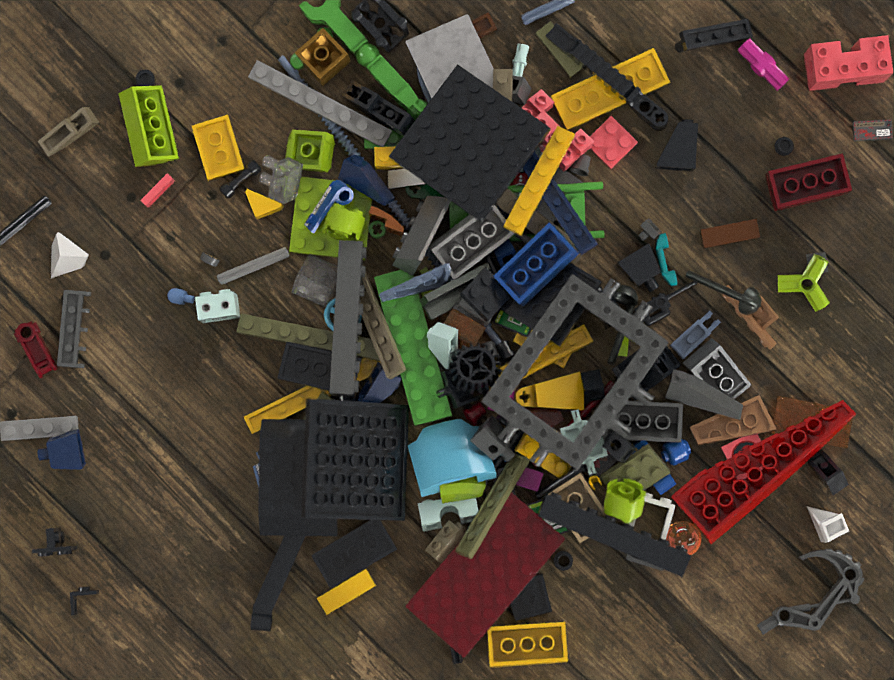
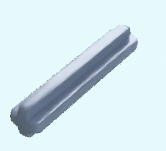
(544, 10)

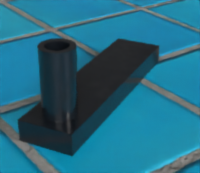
(714, 35)

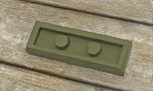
(565, 62)

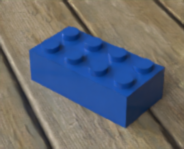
(536, 264)

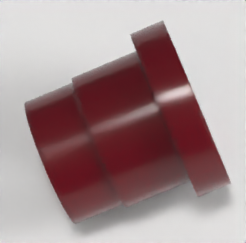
(474, 413)

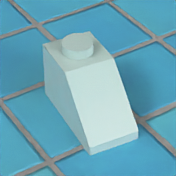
(443, 342)

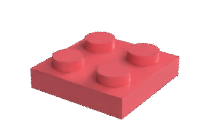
(611, 142)

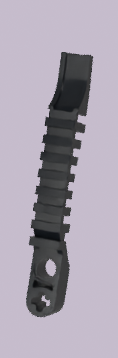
(632, 95)

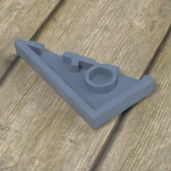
(425, 282)

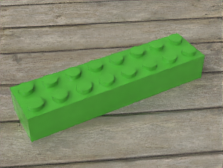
(409, 332)

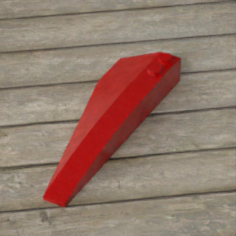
(718, 500)

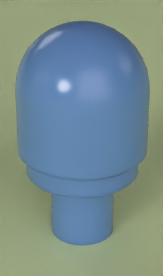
(179, 296)

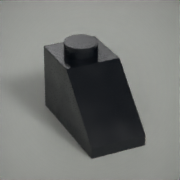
(828, 472)

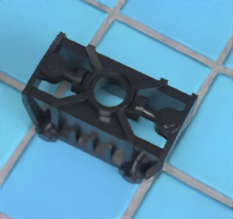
(391, 20)

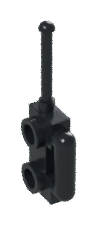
(661, 302)

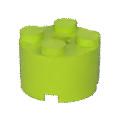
(344, 223)
(624, 500)

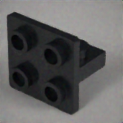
(54, 538)

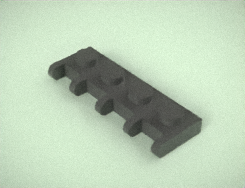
(71, 328)

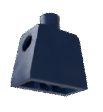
(64, 451)

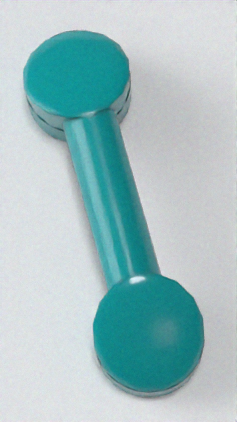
(668, 276)

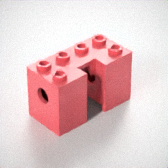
(865, 64)

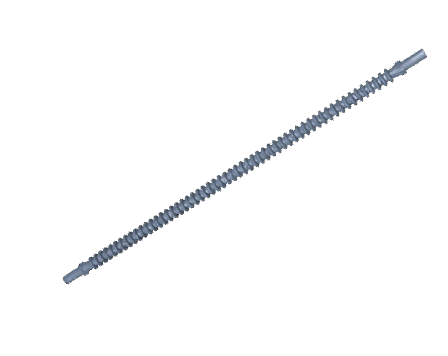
(294, 74)

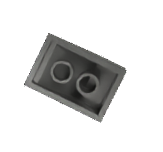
(717, 369)

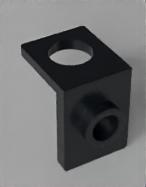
(81, 591)

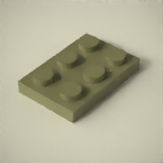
(641, 466)

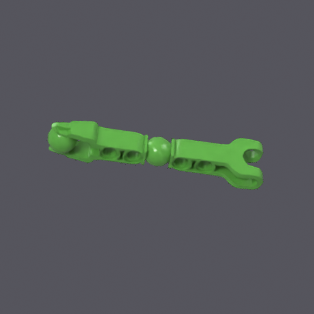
(366, 54)

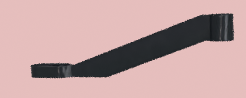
(274, 582)

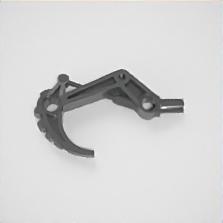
(821, 611)

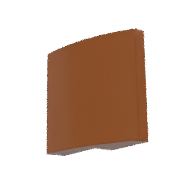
(391, 225)

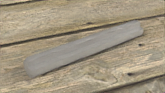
(253, 265)

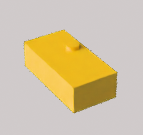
(527, 644)

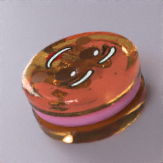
(685, 535)

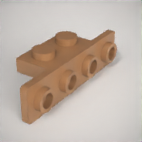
(758, 320)

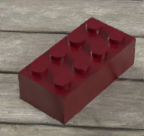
(808, 182)

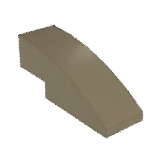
(68, 131)

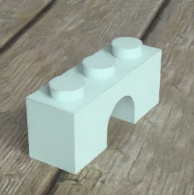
(433, 511)

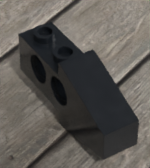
(378, 108)

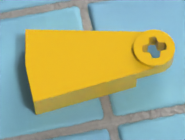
(558, 393)

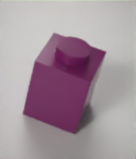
(530, 479)

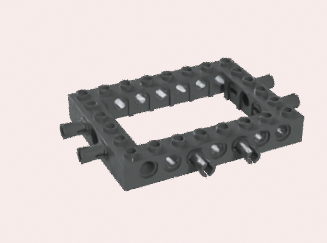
(606, 414)

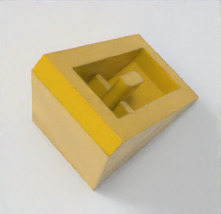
(262, 205)

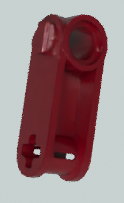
(35, 349)

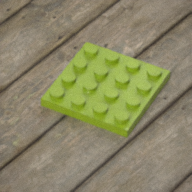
(319, 243)

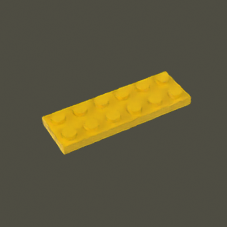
(592, 98)

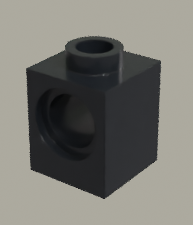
(592, 385)
(626, 447)

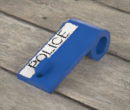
(336, 192)

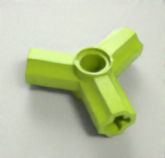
(813, 272)

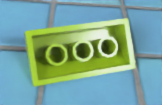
(148, 125)

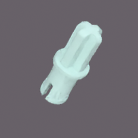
(520, 59)

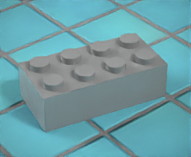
(470, 241)

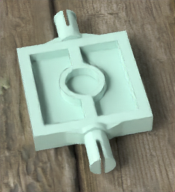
(571, 433)

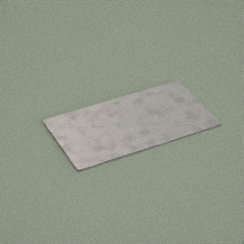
(446, 46)

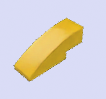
(346, 591)

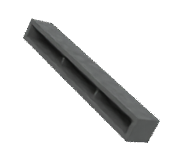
(346, 318)

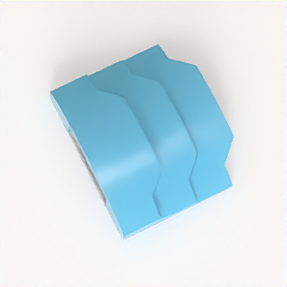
(447, 455)

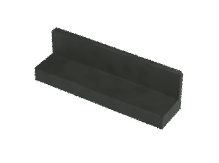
(443, 298)

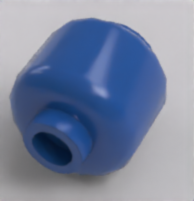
(675, 452)

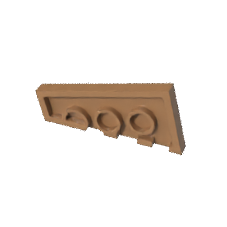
(718, 428)

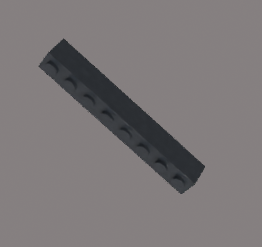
(614, 535)

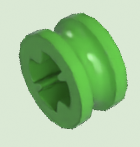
(371, 231)

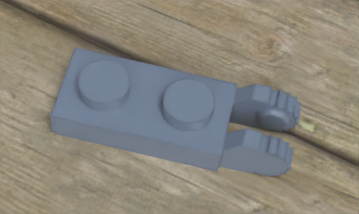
(693, 336)

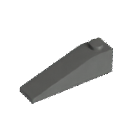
(697, 393)

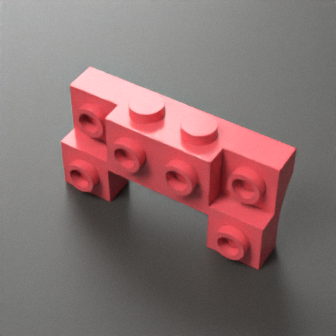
(537, 107)

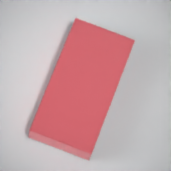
(157, 190)

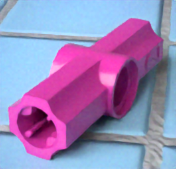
(763, 64)

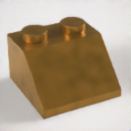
(323, 56)

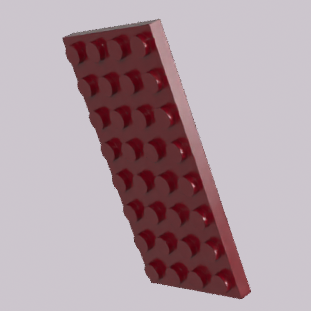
(471, 594)

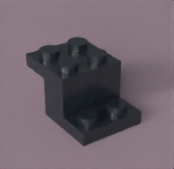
(660, 369)

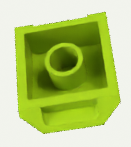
(311, 149)
(461, 490)

